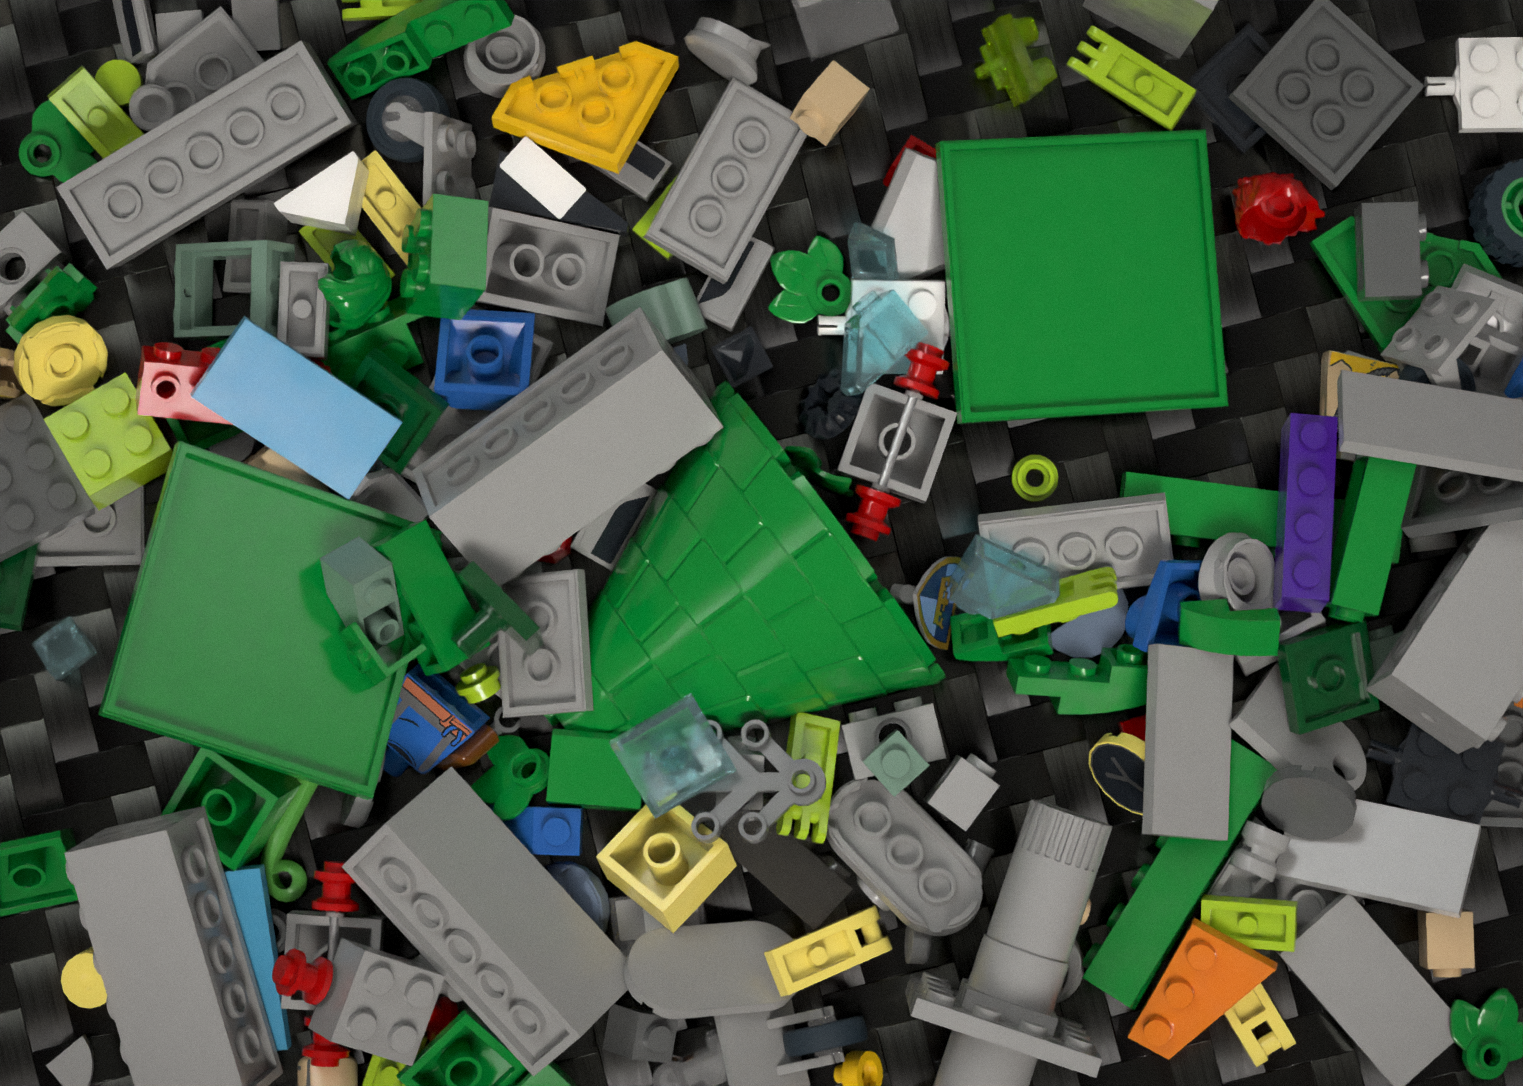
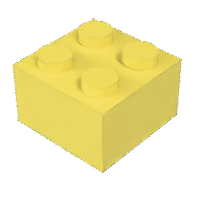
(665, 864)

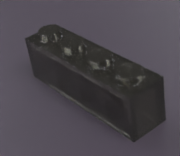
(782, 864)

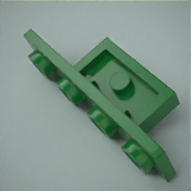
(385, 331)

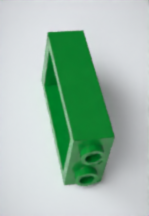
(1367, 536)

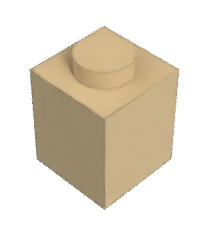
(829, 103)
(1446, 942)

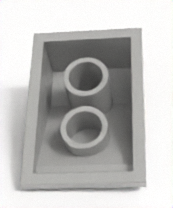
(548, 267)

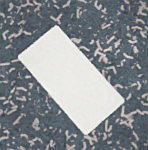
(542, 177)

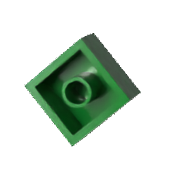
(445, 257)
(240, 802)

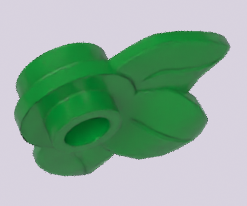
(69, 148)
(803, 280)
(809, 465)
(508, 781)
(1490, 1027)

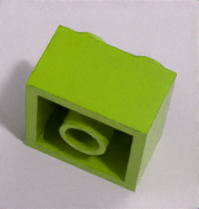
(110, 443)

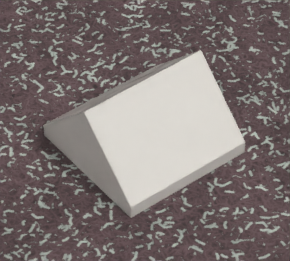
(330, 198)

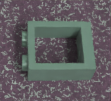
(195, 274)

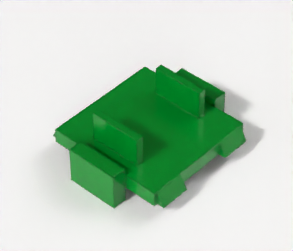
(57, 295)

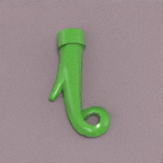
(277, 844)

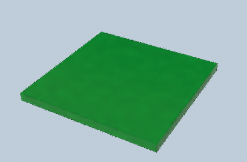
(1081, 275)
(237, 631)

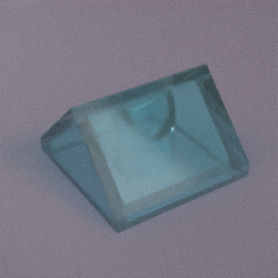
(672, 755)

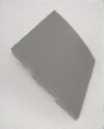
(1499, 344)

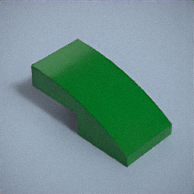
(1216, 629)
(977, 640)

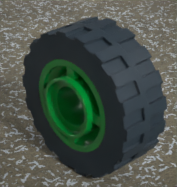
(1497, 214)

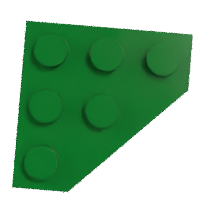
(1383, 318)

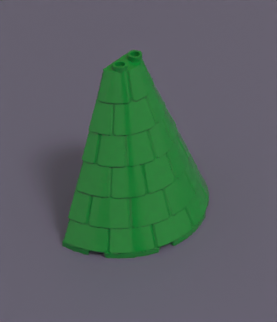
(743, 598)

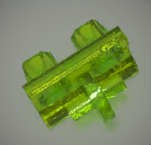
(1008, 59)

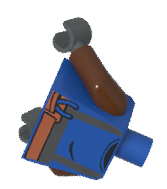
(437, 726)

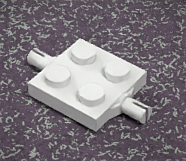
(1485, 84)
(922, 297)

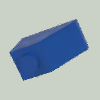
(549, 829)

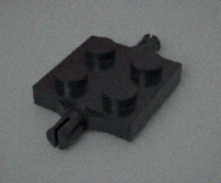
(1441, 782)

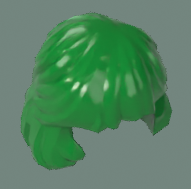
(357, 284)

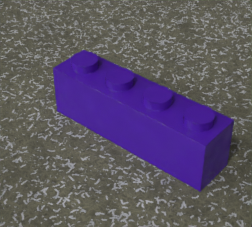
(1305, 513)

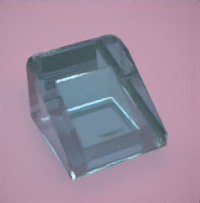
(872, 254)
(64, 649)

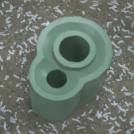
(668, 306)

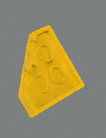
(590, 105)

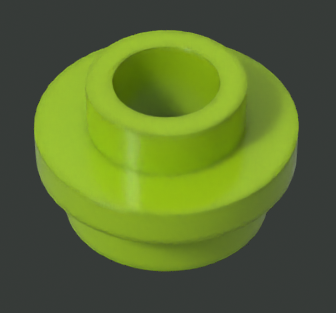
(1049, 473)
(478, 682)

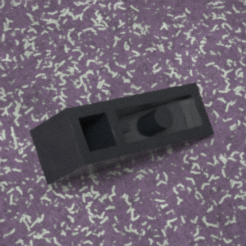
(585, 212)

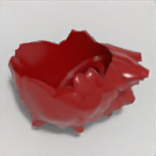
(1274, 207)

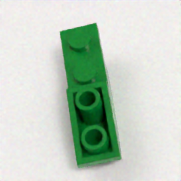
(413, 38)
(1083, 685)

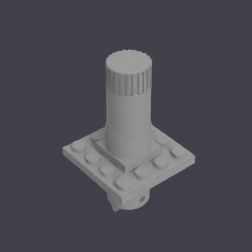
(1007, 1006)

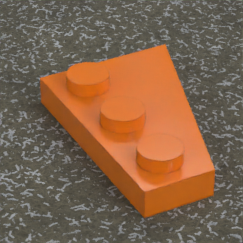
(1197, 988)

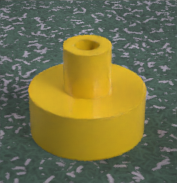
(860, 1069)

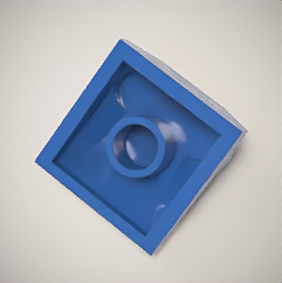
(484, 358)
(1156, 615)

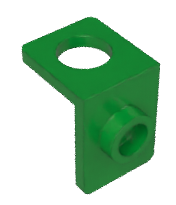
(365, 657)

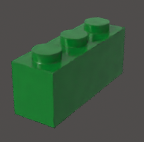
(428, 595)

